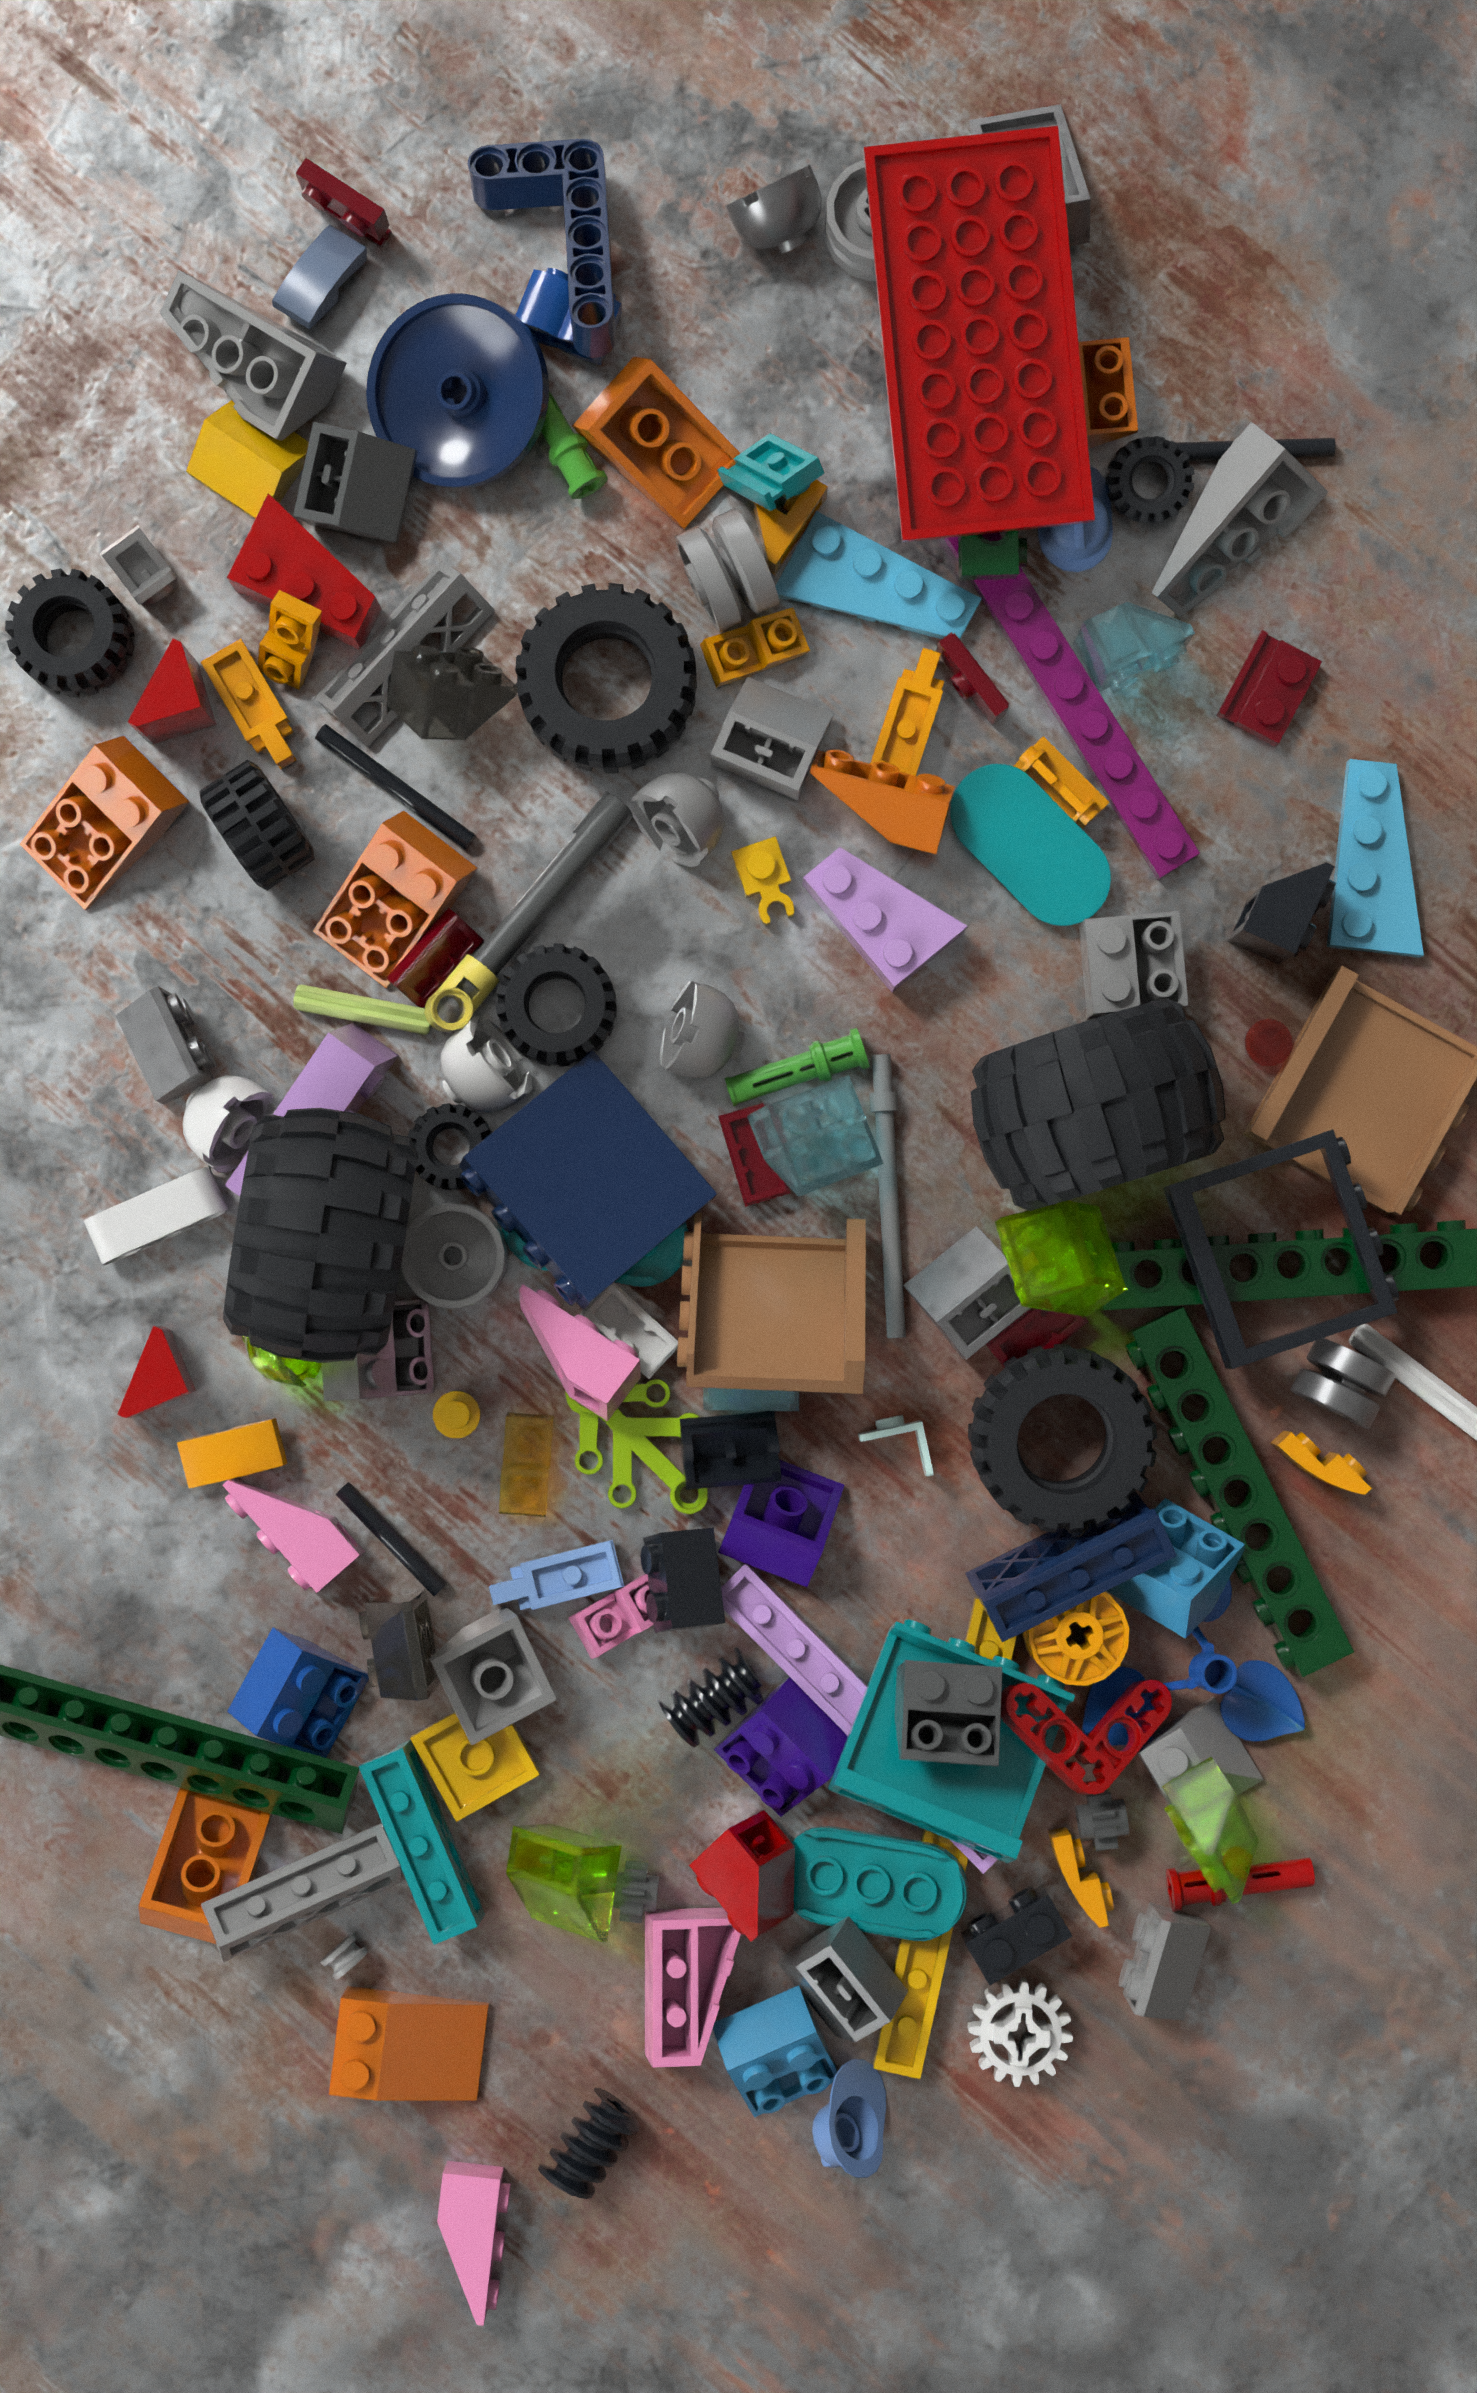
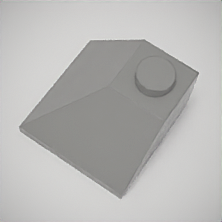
(491, 1675)
(1191, 1741)

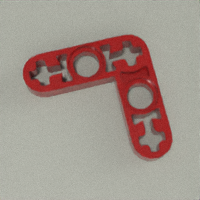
(1094, 1747)

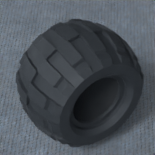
(1098, 1104)
(319, 1235)

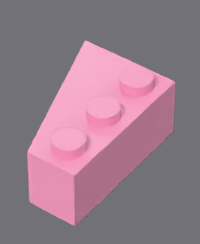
(684, 1978)

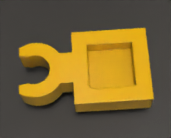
(762, 873)

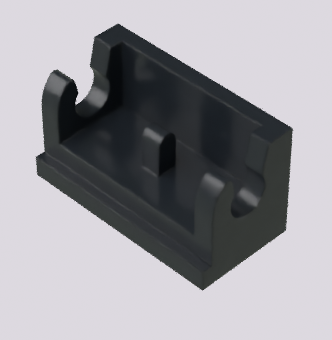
(730, 1450)

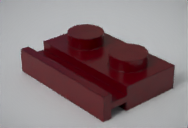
(343, 203)
(1269, 688)

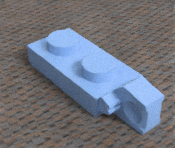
(561, 1577)

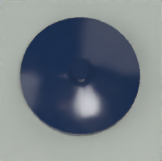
(459, 388)

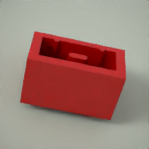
(750, 1874)

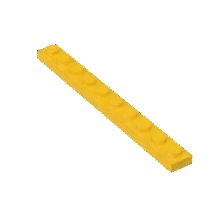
(922, 1963)

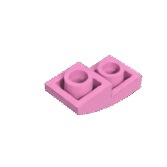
(613, 1617)

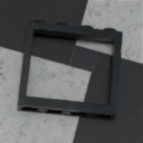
(1208, 1278)

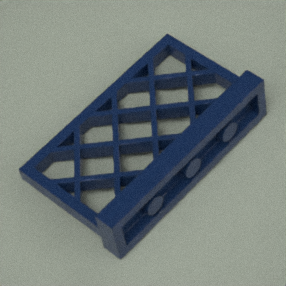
(1065, 1580)

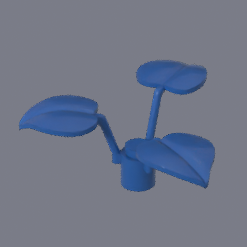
(1257, 1699)

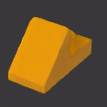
(782, 532)

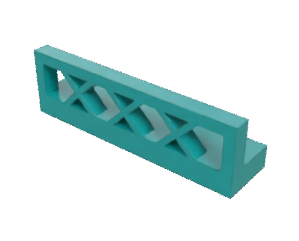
(422, 1842)

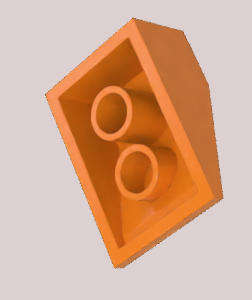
(657, 440)
(201, 1855)
(407, 2047)

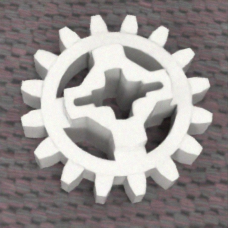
(1040, 2036)

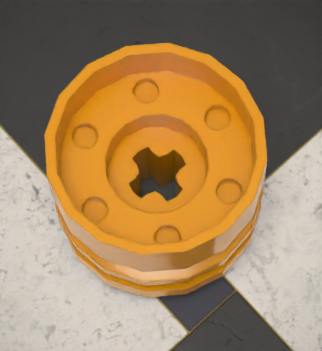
(1093, 1659)

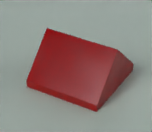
(173, 699)

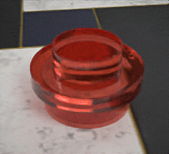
(1268, 1042)

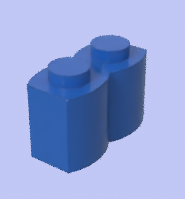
(547, 311)

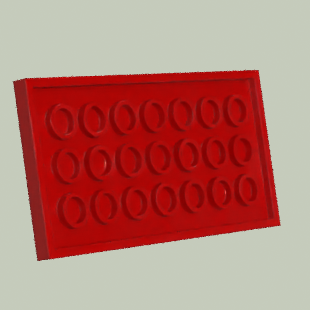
(979, 333)

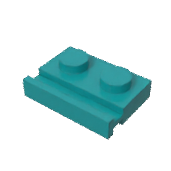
(771, 471)

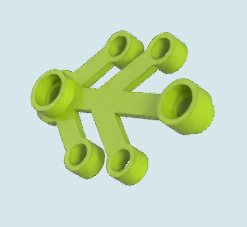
(630, 1436)

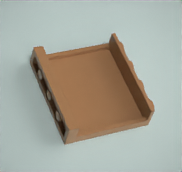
(1377, 1081)
(774, 1311)

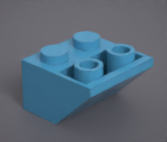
(1190, 1584)
(775, 2052)

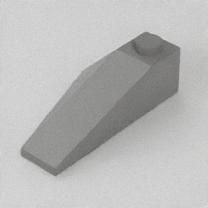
(261, 365)
(1245, 504)

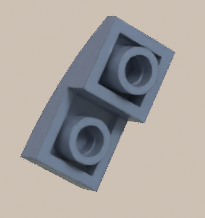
(315, 278)

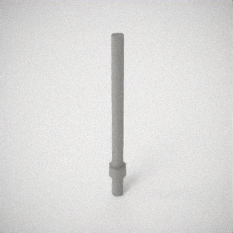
(883, 1104)

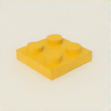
(475, 1773)

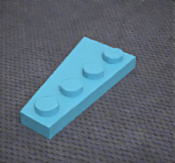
(864, 579)
(1373, 872)

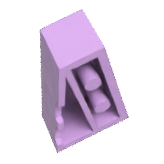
(880, 917)

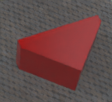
(158, 1375)

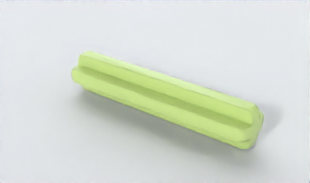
(361, 1009)

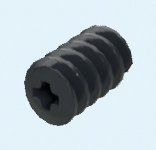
(713, 1699)
(592, 2147)

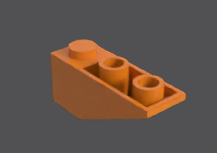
(896, 804)

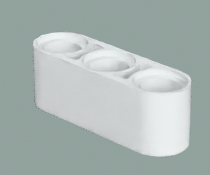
(156, 1215)

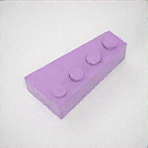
(337, 1077)

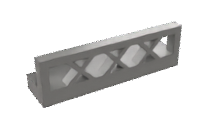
(401, 632)
(302, 1892)

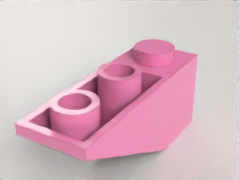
(586, 1362)
(305, 1536)
(468, 2222)

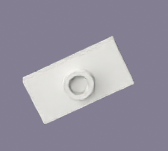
(625, 1320)

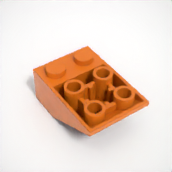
(103, 820)
(393, 896)

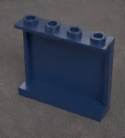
(585, 1180)

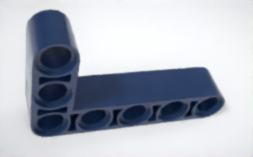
(568, 176)

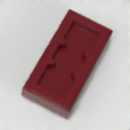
(970, 679)
(434, 958)
(754, 1176)
(1032, 1330)

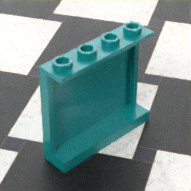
(957, 1801)

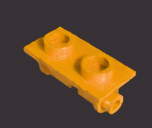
(1062, 782)

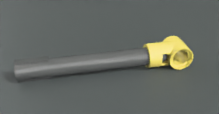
(476, 975)

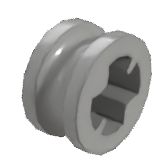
(344, 1956)

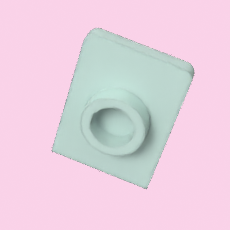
(896, 1425)

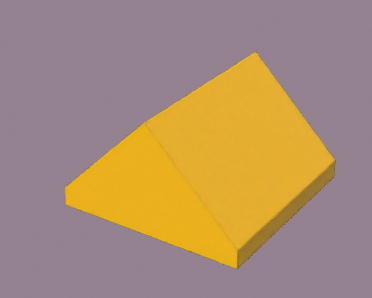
(244, 460)

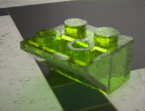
(1061, 1258)
(1212, 1827)
(565, 1877)

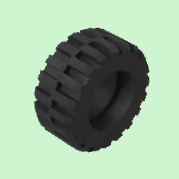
(601, 616)
(1100, 1488)

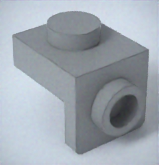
(139, 567)

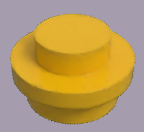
(456, 1414)

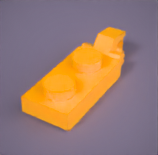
(250, 701)
(910, 715)

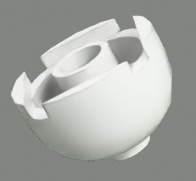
(482, 1068)
(222, 1119)

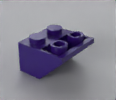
(784, 1747)

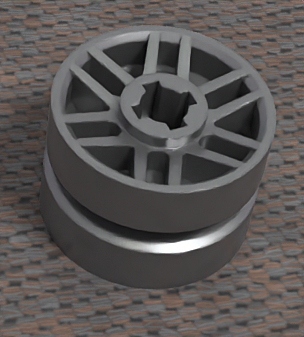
(1343, 1382)

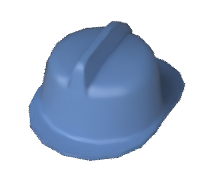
(1083, 544)
(852, 2123)

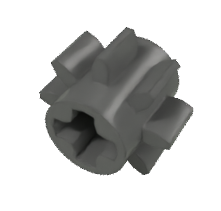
(1102, 1820)
(635, 1892)

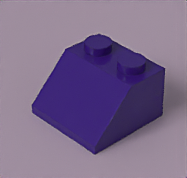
(783, 1523)

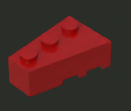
(289, 559)

